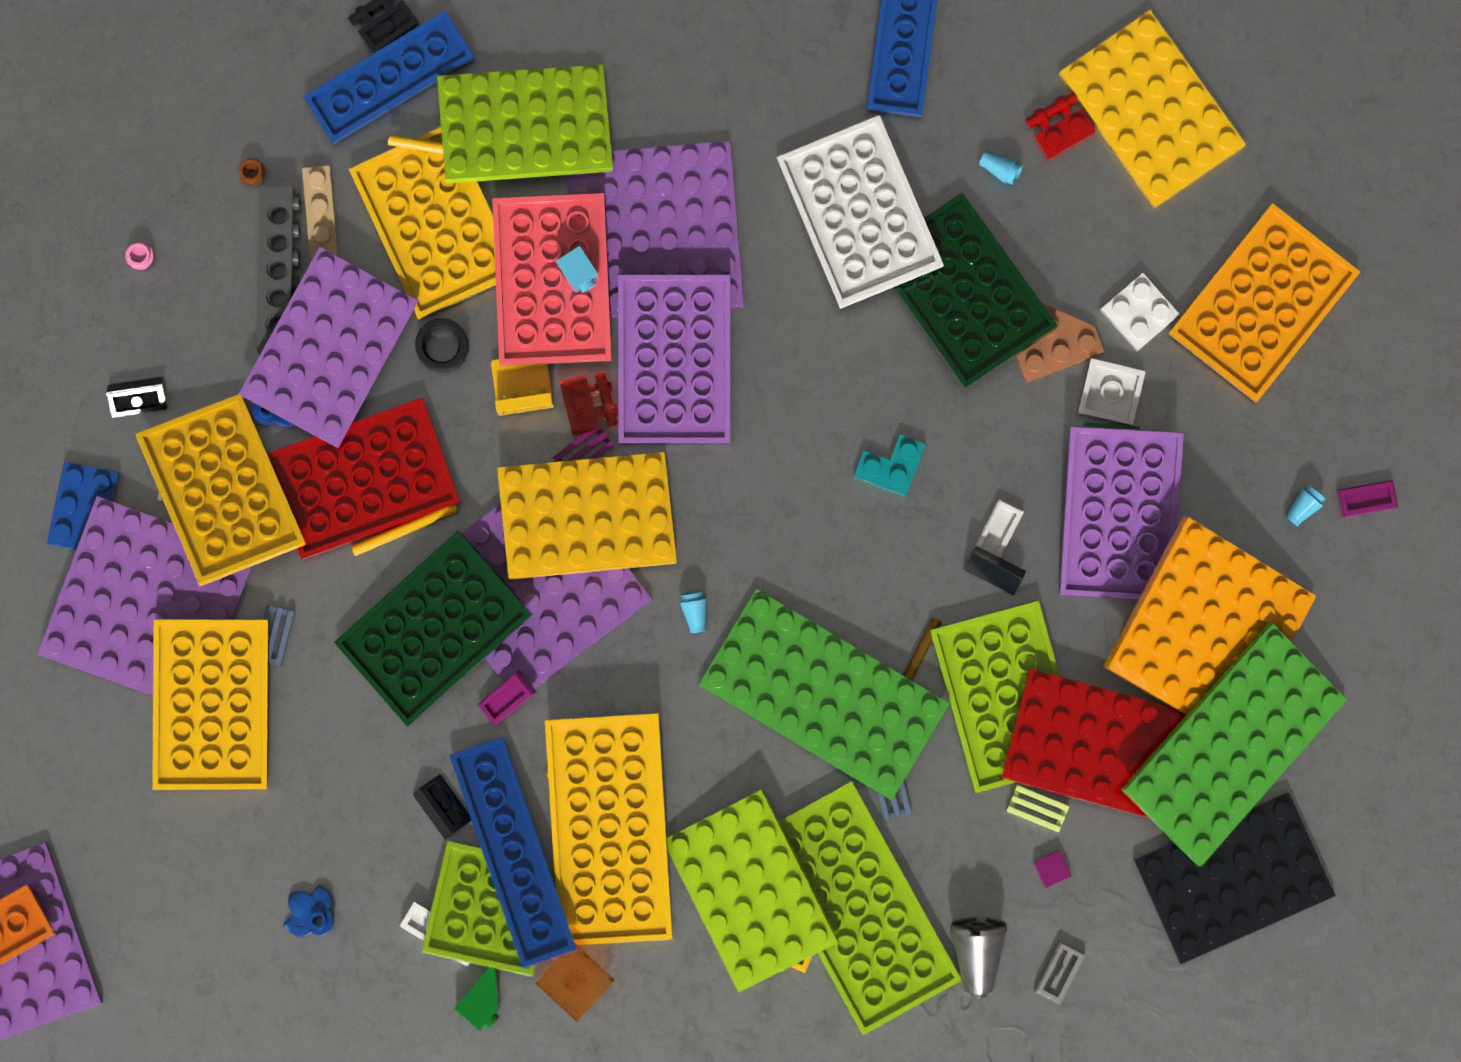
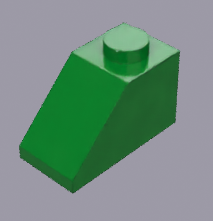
(482, 1001)

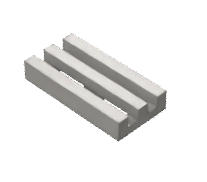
(1070, 951)

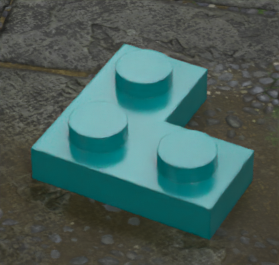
(895, 473)

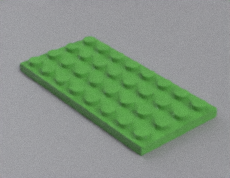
(824, 694)
(1234, 744)

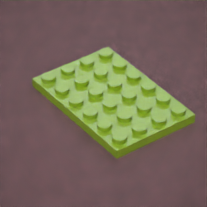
(524, 123)
(985, 677)
(751, 890)

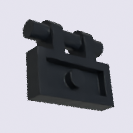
(386, 27)

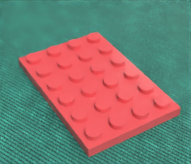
(536, 306)

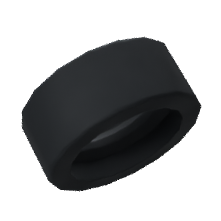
(456, 329)

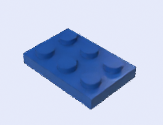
(75, 501)

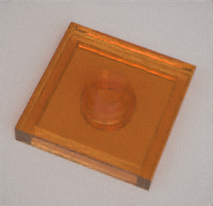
(575, 982)

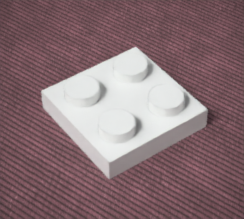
(1139, 312)
(1111, 392)

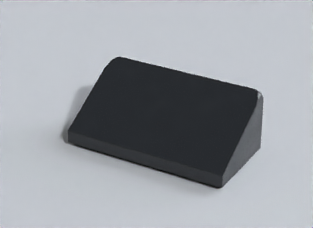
(137, 397)
(995, 570)
(442, 806)

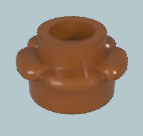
(248, 165)

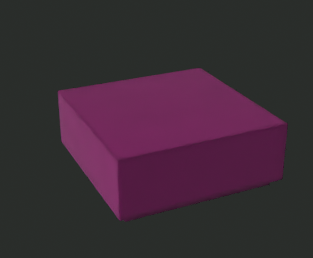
(1052, 869)

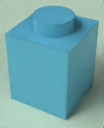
(578, 270)

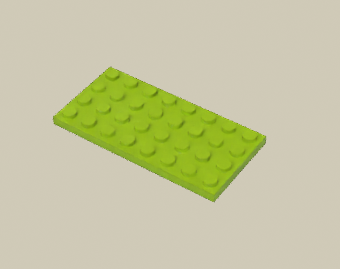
(886, 944)

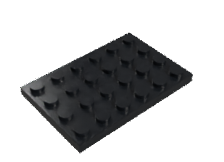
(1248, 882)

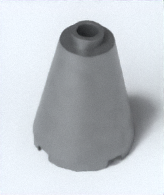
(978, 952)

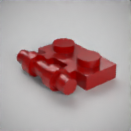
(1063, 134)

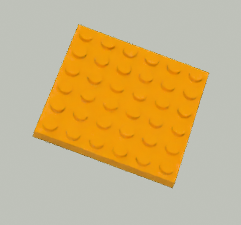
(1201, 616)

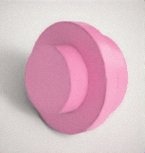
(139, 255)

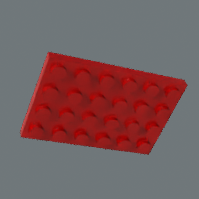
(375, 480)
(1084, 739)

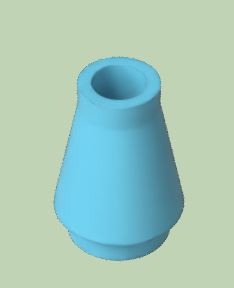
(1002, 167)
(1305, 505)
(694, 610)

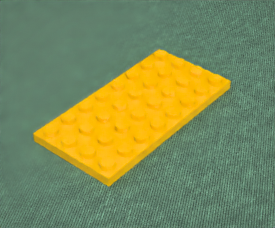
(609, 827)

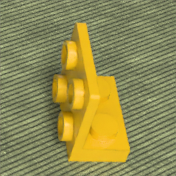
(521, 388)

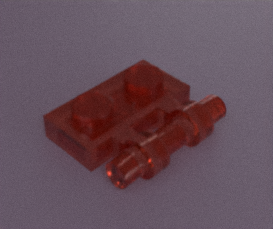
(579, 404)

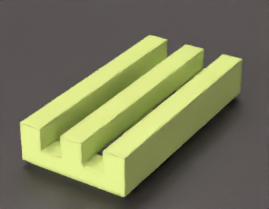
(1059, 817)

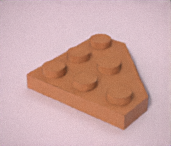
(1064, 347)

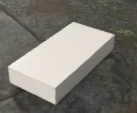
(999, 528)

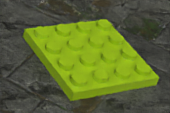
(467, 914)

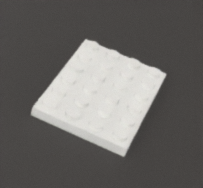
(860, 212)

